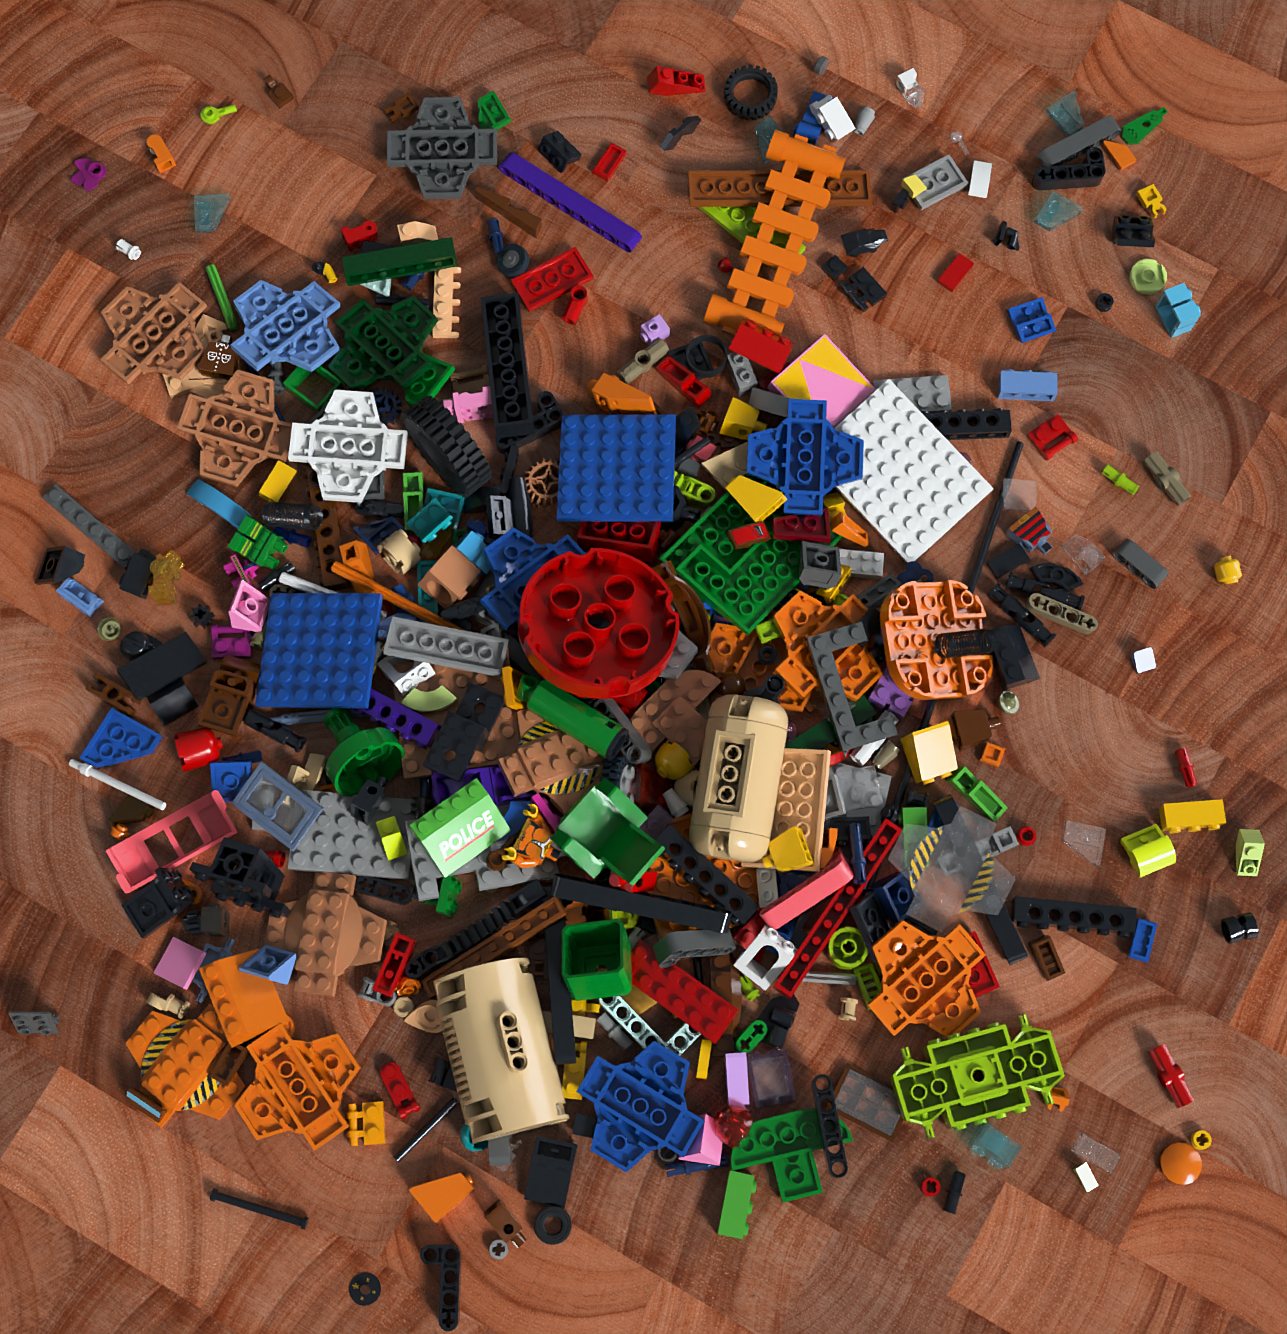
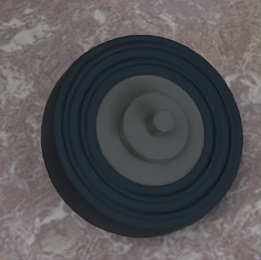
(513, 260)

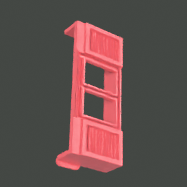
(136, 863)

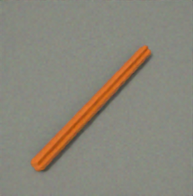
(391, 596)

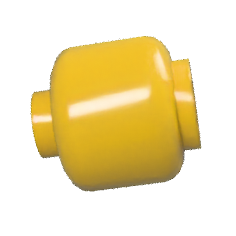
(1227, 570)

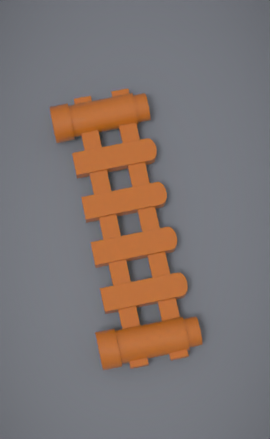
(795, 154)

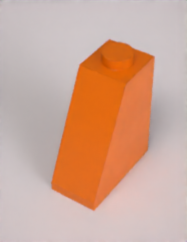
(443, 1194)

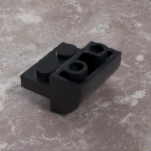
(1133, 231)

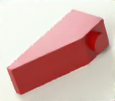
(394, 964)

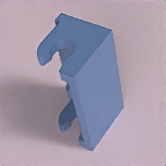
(79, 597)

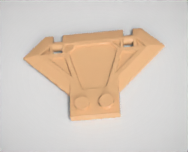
(194, 381)

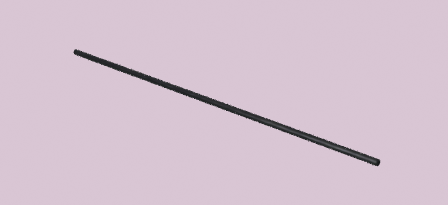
(971, 586)

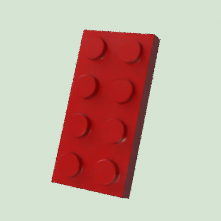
(552, 279)

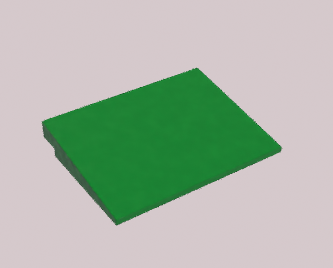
(737, 582)

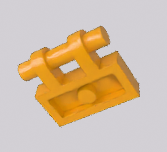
(373, 1123)

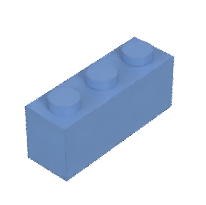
(1027, 385)

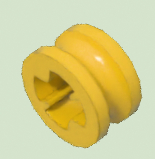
(1195, 1144)

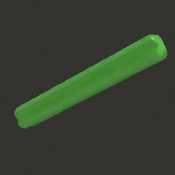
(222, 297)

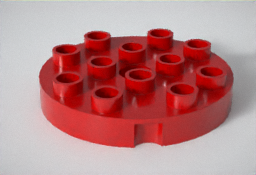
(591, 659)

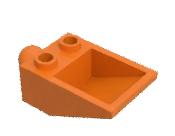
(619, 398)

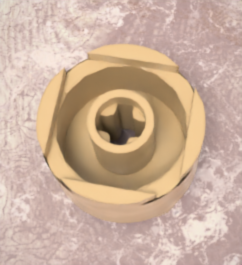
(399, 552)

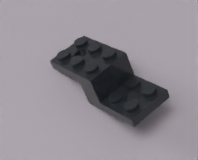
(464, 732)

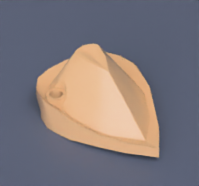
(425, 1017)

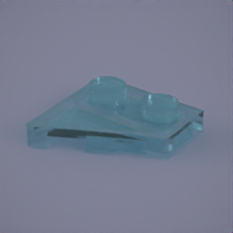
(1067, 114)
(209, 211)
(1057, 211)

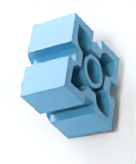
(472, 547)

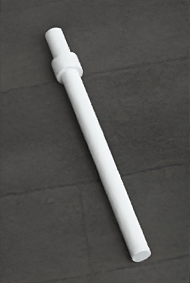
(88, 770)

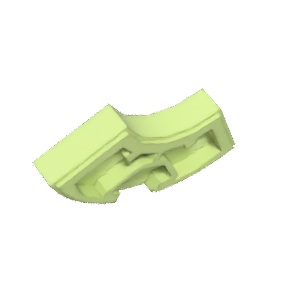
(429, 701)

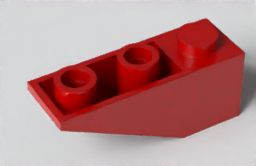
(674, 82)

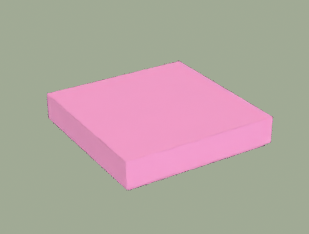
(180, 963)

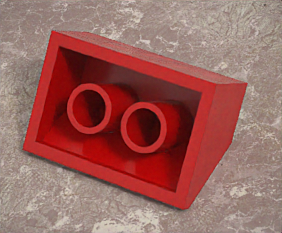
(761, 345)

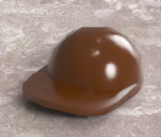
(730, 684)

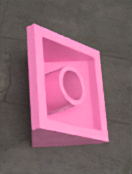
(248, 608)
(706, 1145)

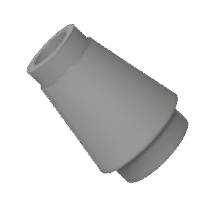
(864, 119)

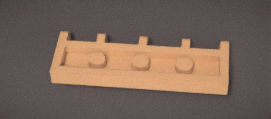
(444, 302)

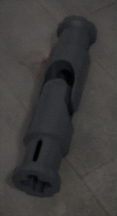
(1061, 595)
(1014, 609)
(282, 733)

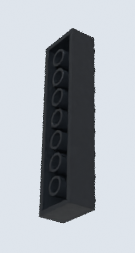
(507, 365)

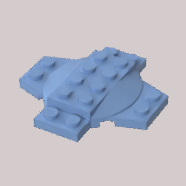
(285, 326)

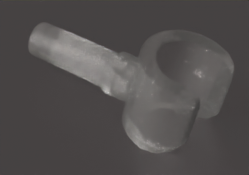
(958, 137)

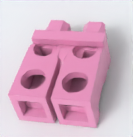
(470, 406)

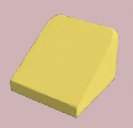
(913, 185)

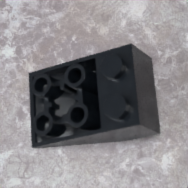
(550, 1171)

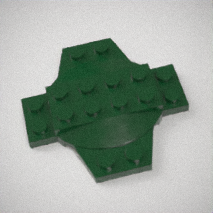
(383, 344)

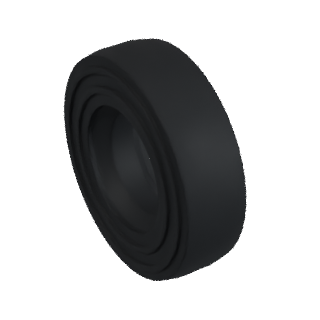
(539, 1225)

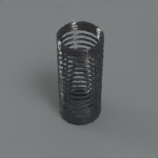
(289, 515)
(965, 644)

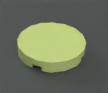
(1148, 276)

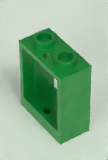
(299, 375)

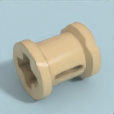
(848, 1009)

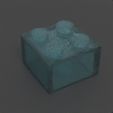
(994, 1146)

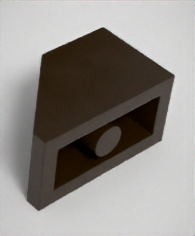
(132, 811)

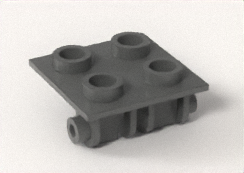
(34, 1022)

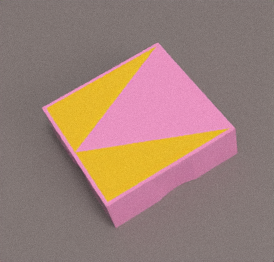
(824, 375)

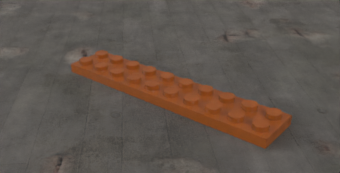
(747, 188)

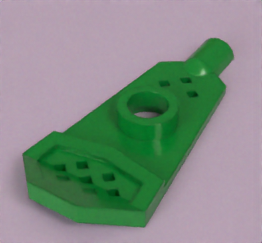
(1135, 132)

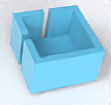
(1178, 310)

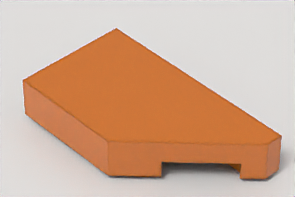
(1119, 154)

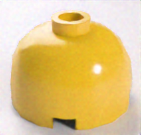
(672, 761)

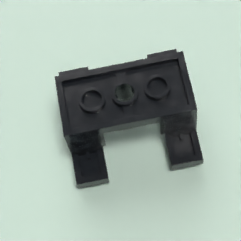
(252, 882)

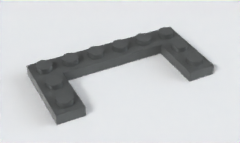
(821, 650)

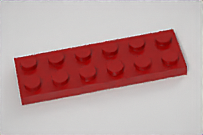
(681, 993)

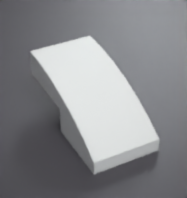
(980, 179)

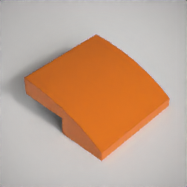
(828, 846)

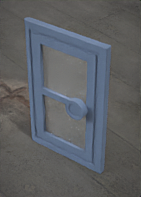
(277, 806)

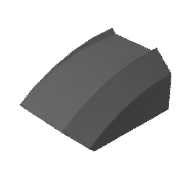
(819, 565)

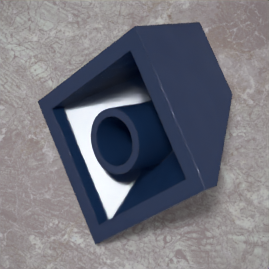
(894, 895)

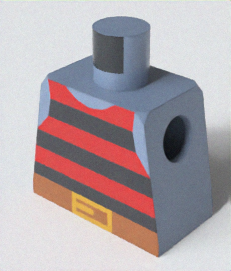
(1031, 532)

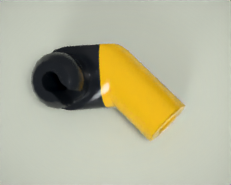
(324, 269)

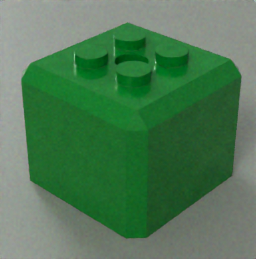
(593, 947)

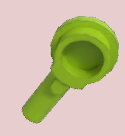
(211, 115)

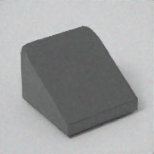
(689, 468)

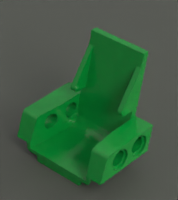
(606, 833)

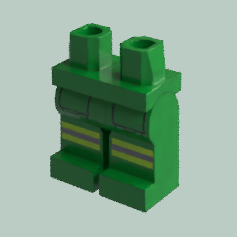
(264, 546)

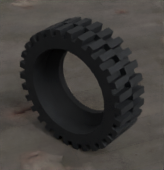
(446, 446)

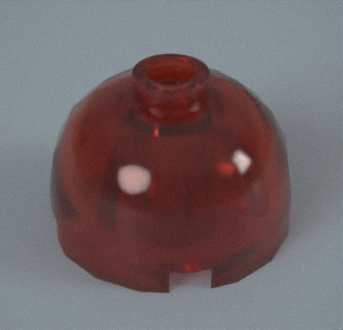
(732, 1124)

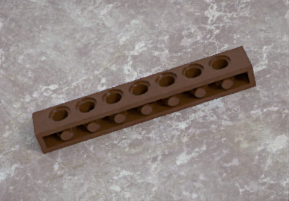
(331, 523)

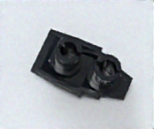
(863, 241)

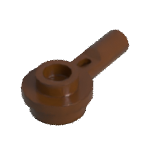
(494, 859)

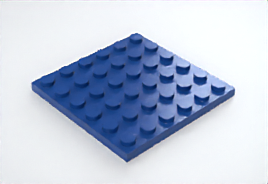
(616, 468)
(319, 650)

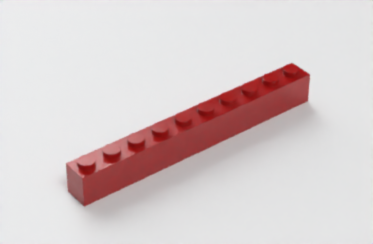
(835, 912)

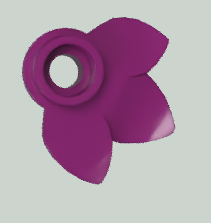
(86, 174)

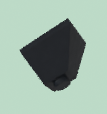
(59, 564)

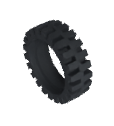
(749, 74)

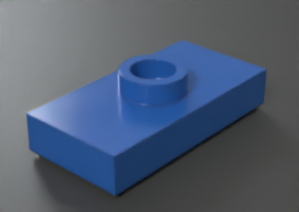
(1142, 940)

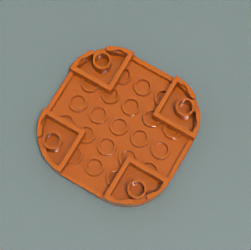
(909, 626)

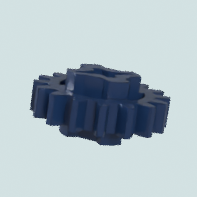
(382, 400)

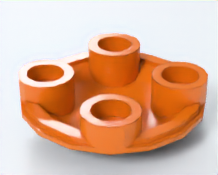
(1181, 1163)

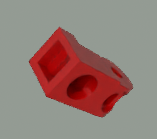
(355, 237)

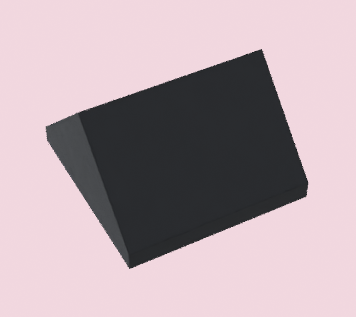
(172, 701)

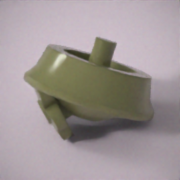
(109, 629)
(1008, 702)

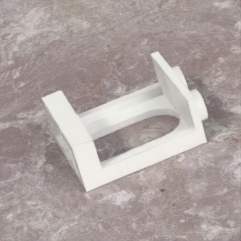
(405, 681)
(753, 969)

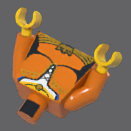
(533, 842)

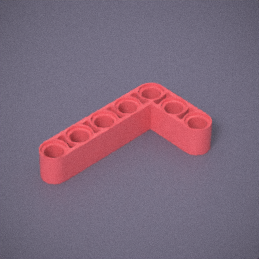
(811, 891)

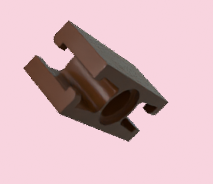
(111, 687)

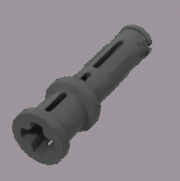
(277, 376)

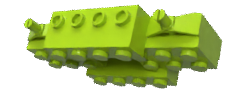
(947, 1081)

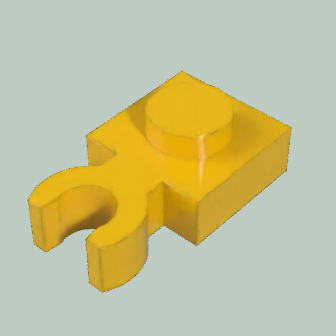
(1151, 198)

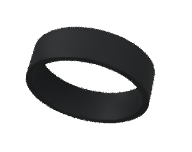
(709, 338)

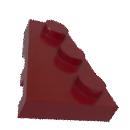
(803, 528)

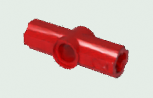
(1170, 1076)

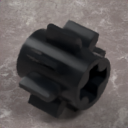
(197, 615)
(192, 922)

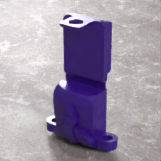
(489, 777)

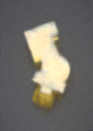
(165, 571)

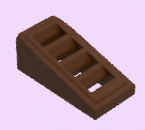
(1041, 960)

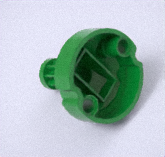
(360, 753)

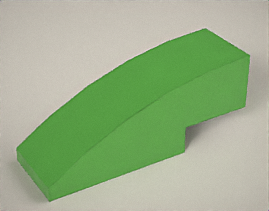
(412, 495)
(977, 793)

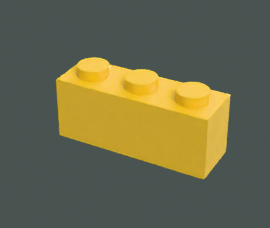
(1192, 816)

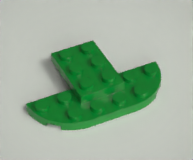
(789, 1144)

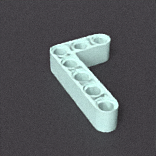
(646, 1031)

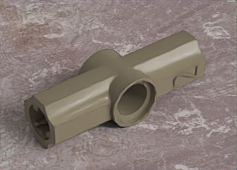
(650, 354)
(1167, 478)

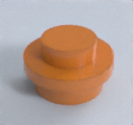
(119, 831)

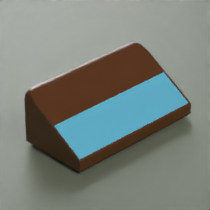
(145, 1104)

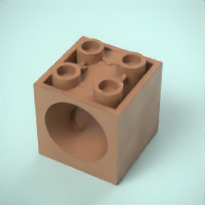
(450, 578)

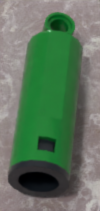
(572, 716)

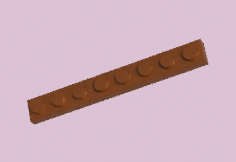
(501, 941)

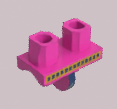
(235, 566)

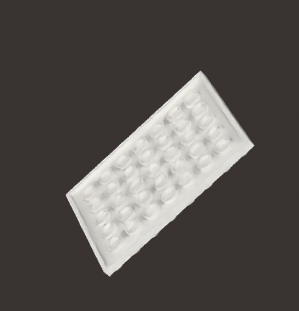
(912, 475)

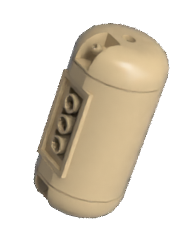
(738, 778)

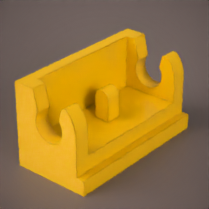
(277, 482)

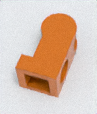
(158, 148)

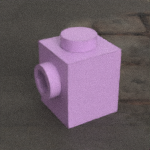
(654, 329)

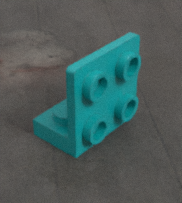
(429, 521)

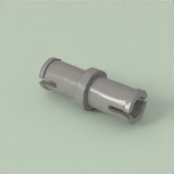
(614, 1031)

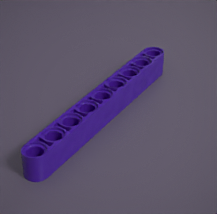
(570, 202)

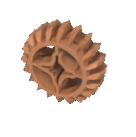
(540, 481)

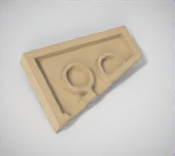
(728, 465)

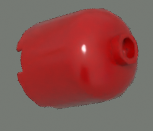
(197, 748)

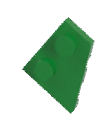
(491, 112)

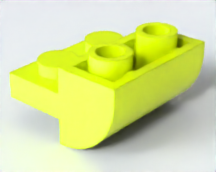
(1149, 850)

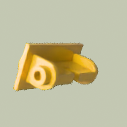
(831, 593)

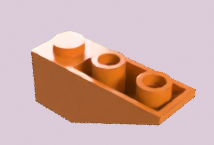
(356, 557)

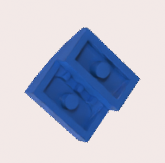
(1031, 320)

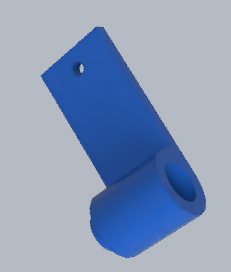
(809, 126)

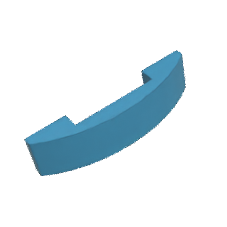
(218, 503)

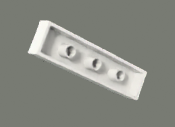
(863, 563)

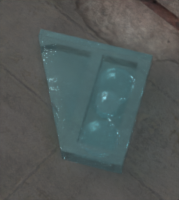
(764, 132)

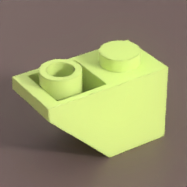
(1249, 852)

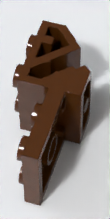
(229, 695)

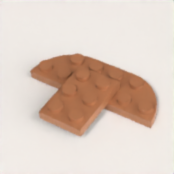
(672, 713)

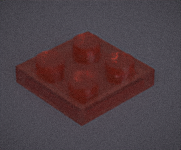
(651, 786)

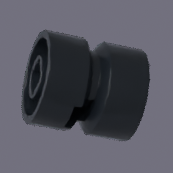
(1241, 927)

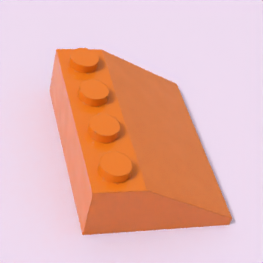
(242, 1001)

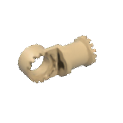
(172, 1004)

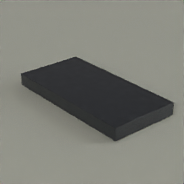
(161, 666)

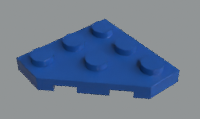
(119, 741)

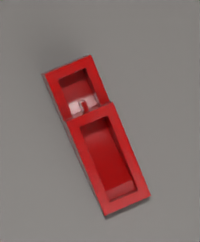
(684, 381)

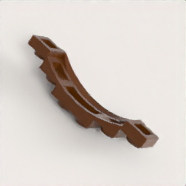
(692, 615)
(727, 984)

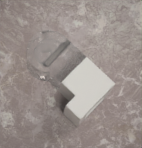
(910, 89)

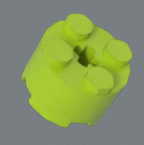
(837, 954)

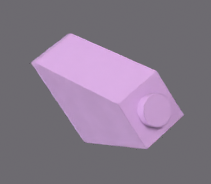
(736, 1079)

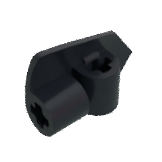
(778, 1018)

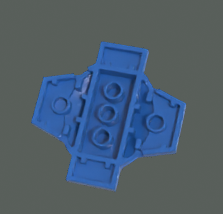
(805, 457)
(513, 563)
(640, 1106)

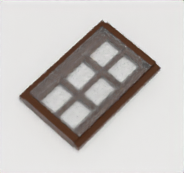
(867, 1102)

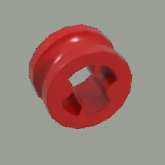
(923, 1187)

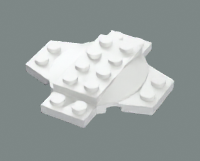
(348, 446)

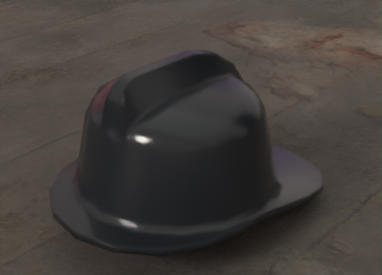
(137, 644)

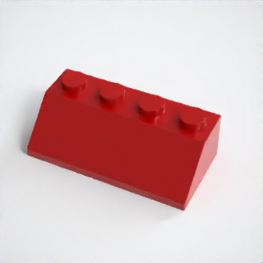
(630, 537)

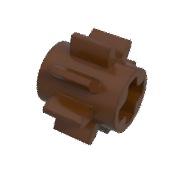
(707, 420)
(668, 538)

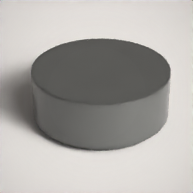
(821, 65)

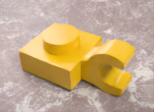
(580, 1007)

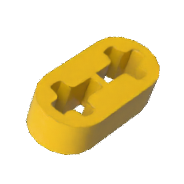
(704, 1057)

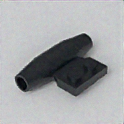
(512, 511)

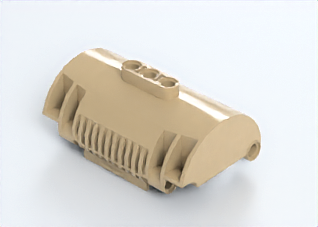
(490, 1089)

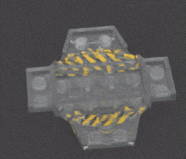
(951, 869)

